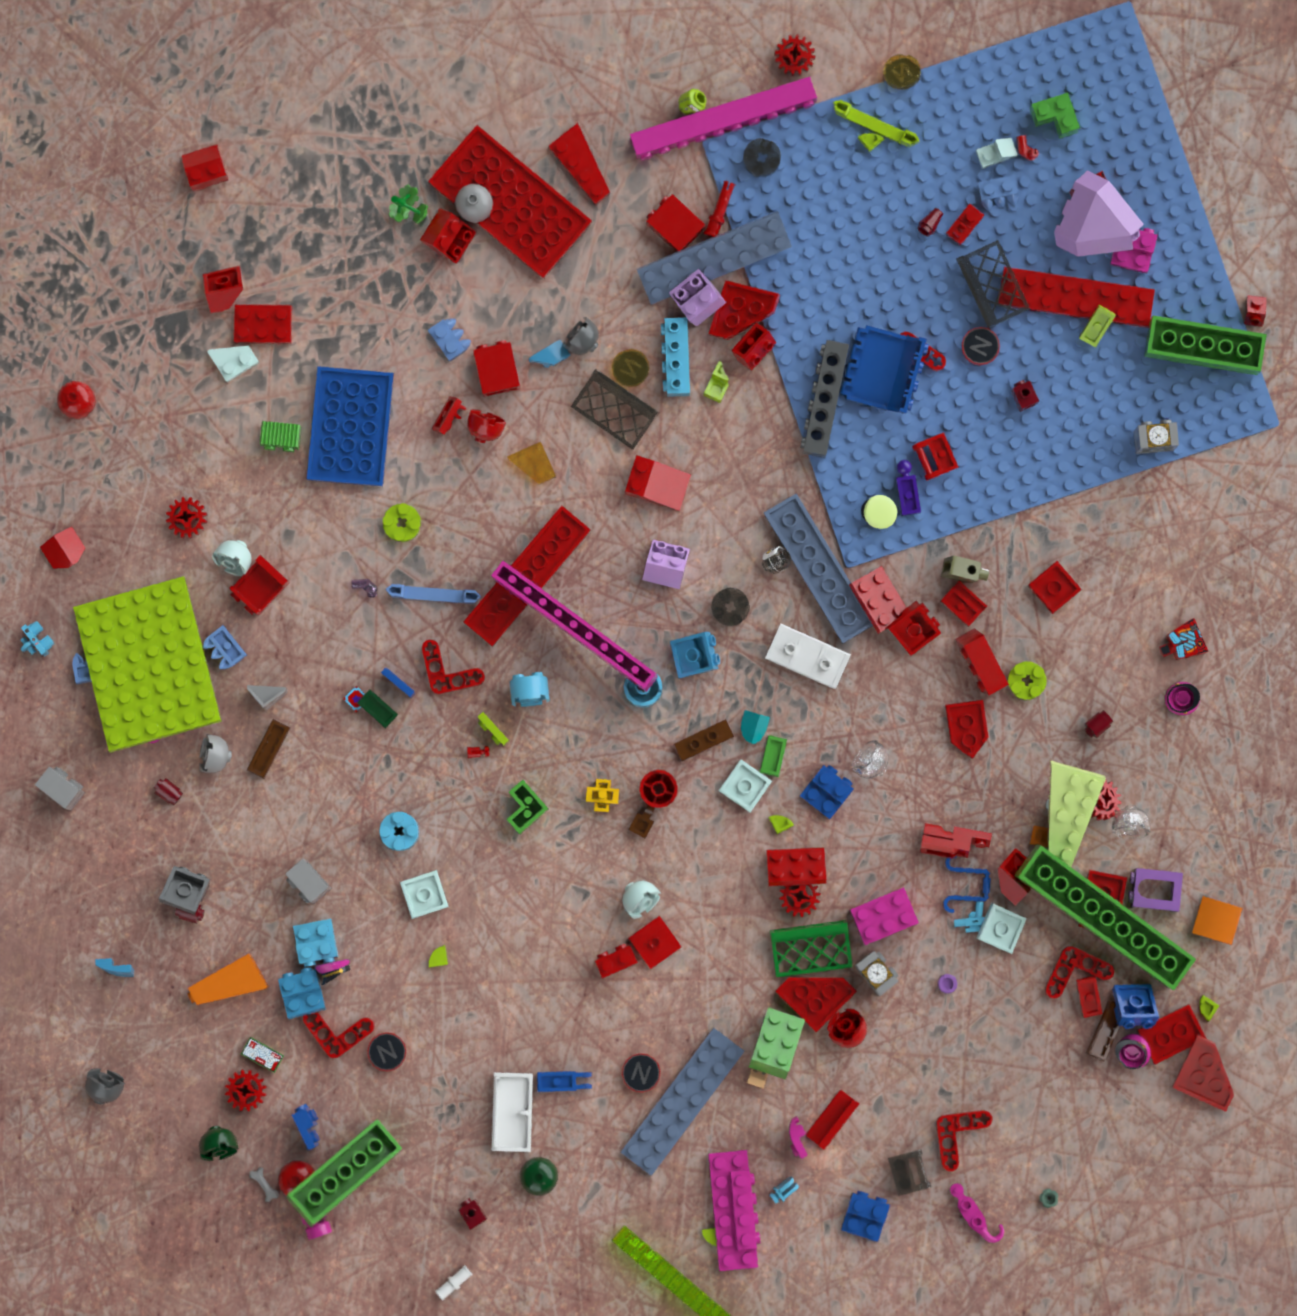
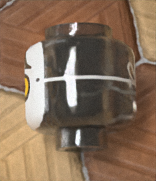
(776, 560)

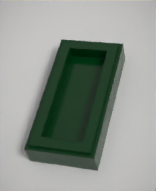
(377, 708)

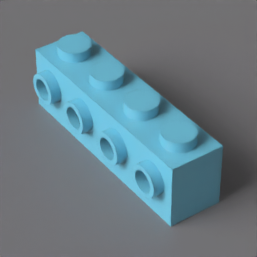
(677, 357)

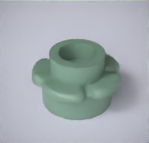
(1048, 1203)

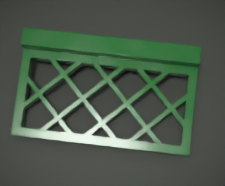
(811, 931)

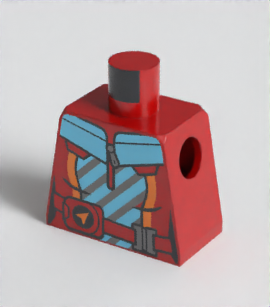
(1184, 642)

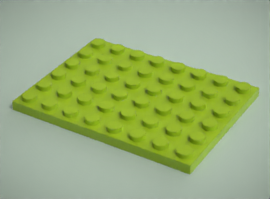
(147, 664)

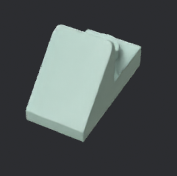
(997, 152)

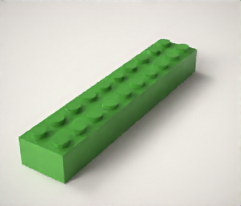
(1105, 917)

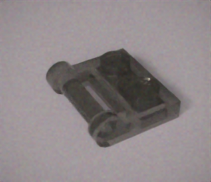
(903, 1174)

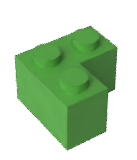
(1056, 110)
(531, 807)

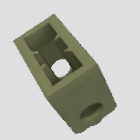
(956, 569)

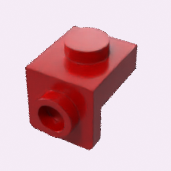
(1255, 310)

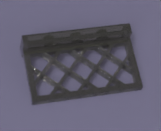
(978, 292)
(624, 395)

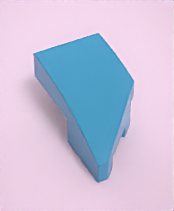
(551, 355)
(119, 970)

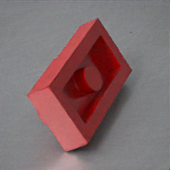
(965, 224)
(445, 418)
(1089, 996)

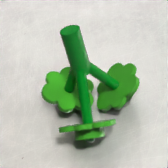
(404, 204)

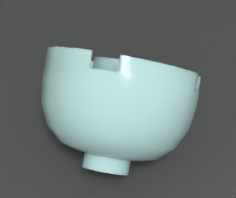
(233, 556)
(640, 897)

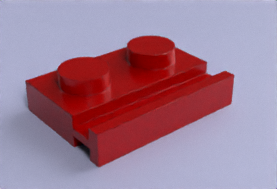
(963, 603)

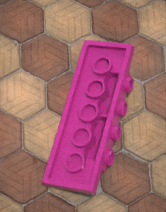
(734, 1210)

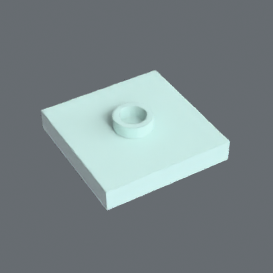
(745, 786)
(424, 894)
(1001, 928)

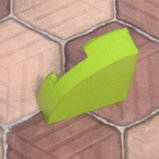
(870, 140)
(780, 823)
(438, 957)
(1207, 1007)
(710, 1236)

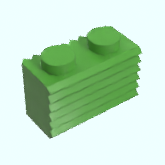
(280, 436)

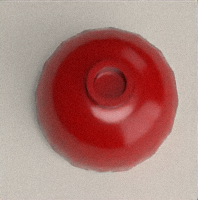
(76, 399)
(485, 426)
(658, 788)
(847, 1028)
(293, 1174)

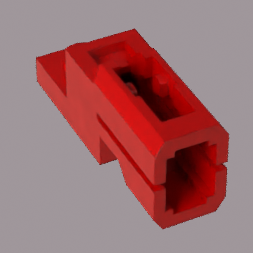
(952, 844)

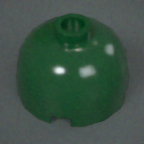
(217, 1143)
(539, 1176)

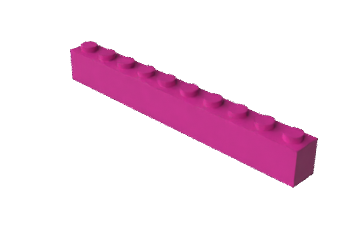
(723, 118)
(574, 626)

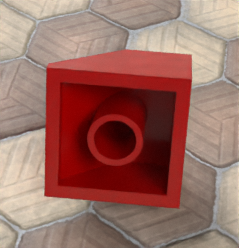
(204, 168)

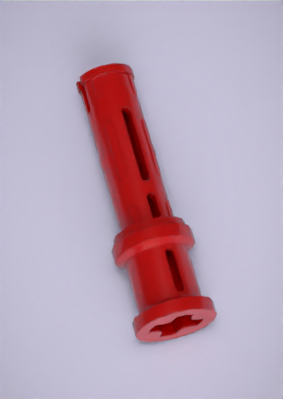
(716, 220)

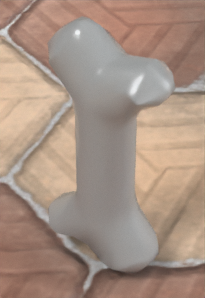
(258, 1176)

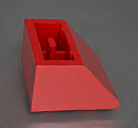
(448, 235)

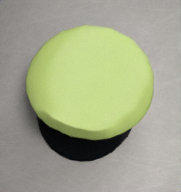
(879, 511)

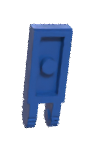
(561, 1081)

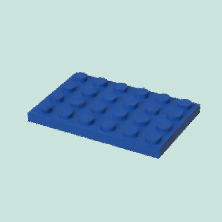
(350, 426)

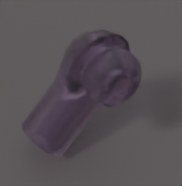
(367, 585)

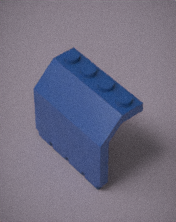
(884, 369)

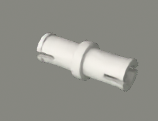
(453, 1282)

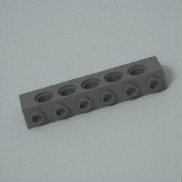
(839, 352)

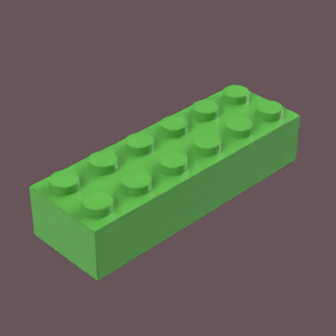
(1205, 345)
(344, 1173)

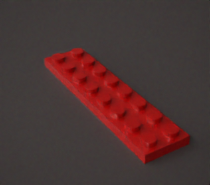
(1079, 297)
(538, 564)

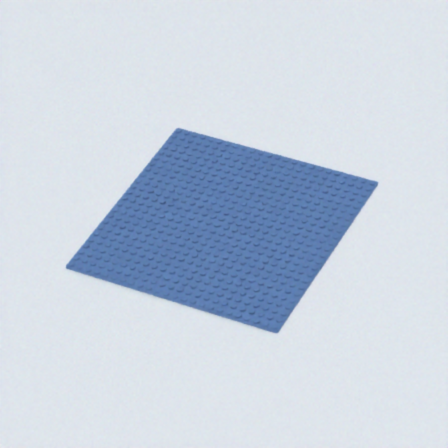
(867, 264)

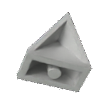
(267, 695)

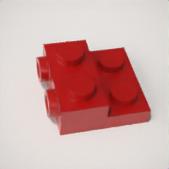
(915, 627)

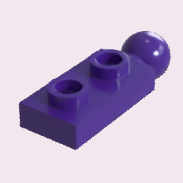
(907, 489)

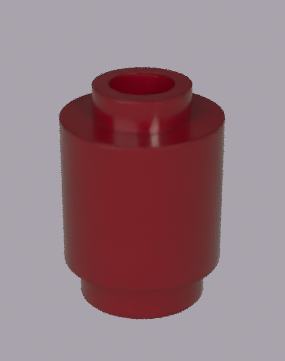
(1098, 724)
(168, 791)
(190, 917)

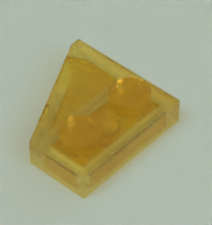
(534, 463)

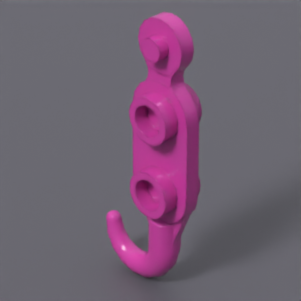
(973, 1214)

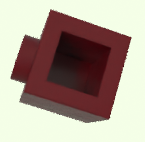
(1024, 395)
(472, 1213)

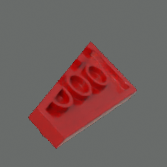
(579, 161)

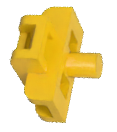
(602, 795)

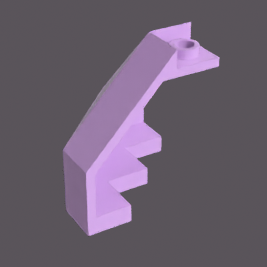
(1096, 219)

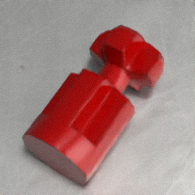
(474, 752)

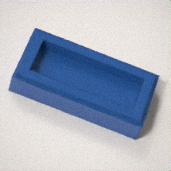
(398, 682)

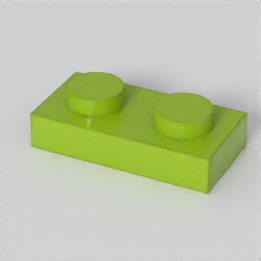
(1097, 326)
(498, 737)

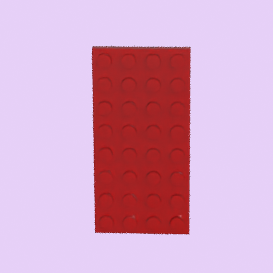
(526, 210)

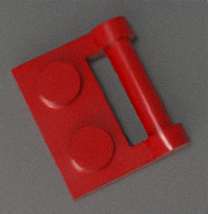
(941, 454)

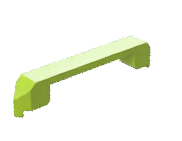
(845, 110)

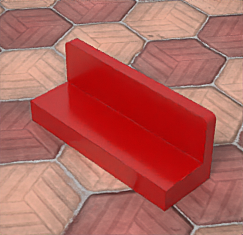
(832, 1119)

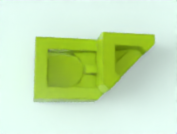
(717, 385)

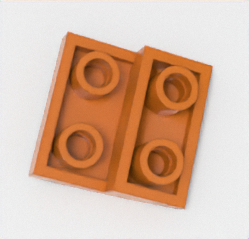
(1217, 920)

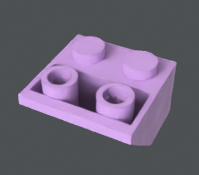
(697, 297)
(666, 564)

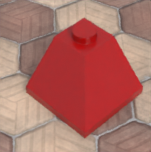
(222, 288)
(1011, 886)

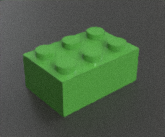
(776, 1043)

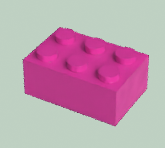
(884, 916)

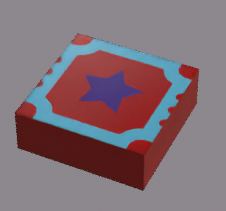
(353, 697)

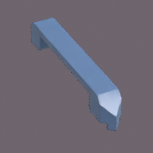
(433, 594)

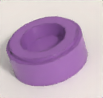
(947, 983)

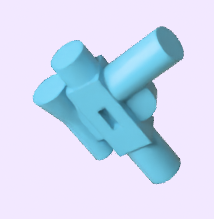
(974, 920)

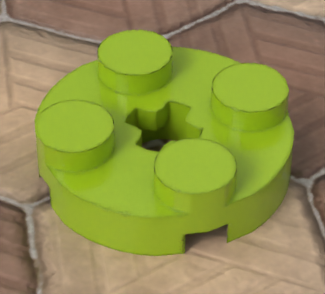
(406, 512)
(1036, 675)

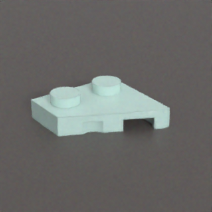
(233, 360)

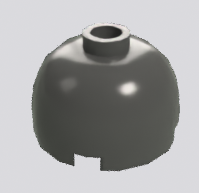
(582, 338)
(103, 1086)

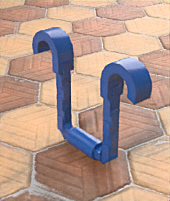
(986, 885)

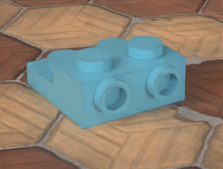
(315, 942)

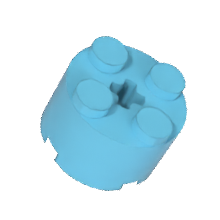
(529, 689)
(643, 699)
(399, 843)

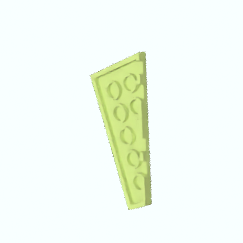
(1070, 808)

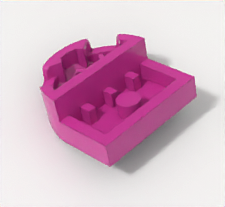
(795, 1133)

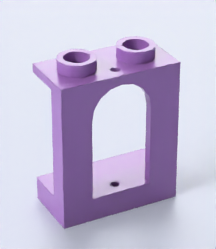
(1138, 901)

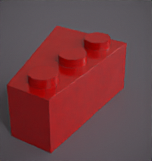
(981, 662)

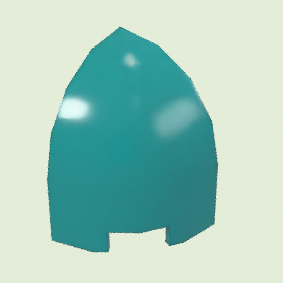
(753, 726)

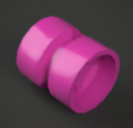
(319, 1229)

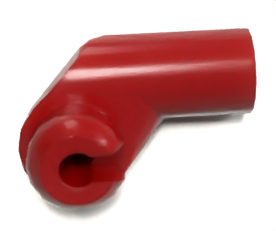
(1026, 151)

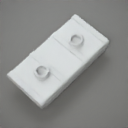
(807, 656)
(512, 1112)

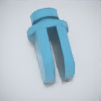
(784, 1190)

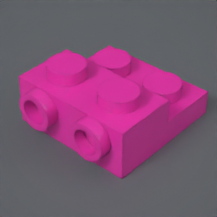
(1140, 256)

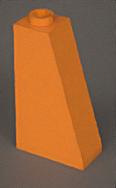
(231, 981)

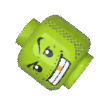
(692, 102)

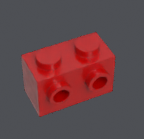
(753, 346)
(616, 961)

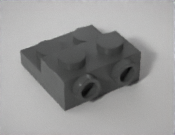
(184, 889)

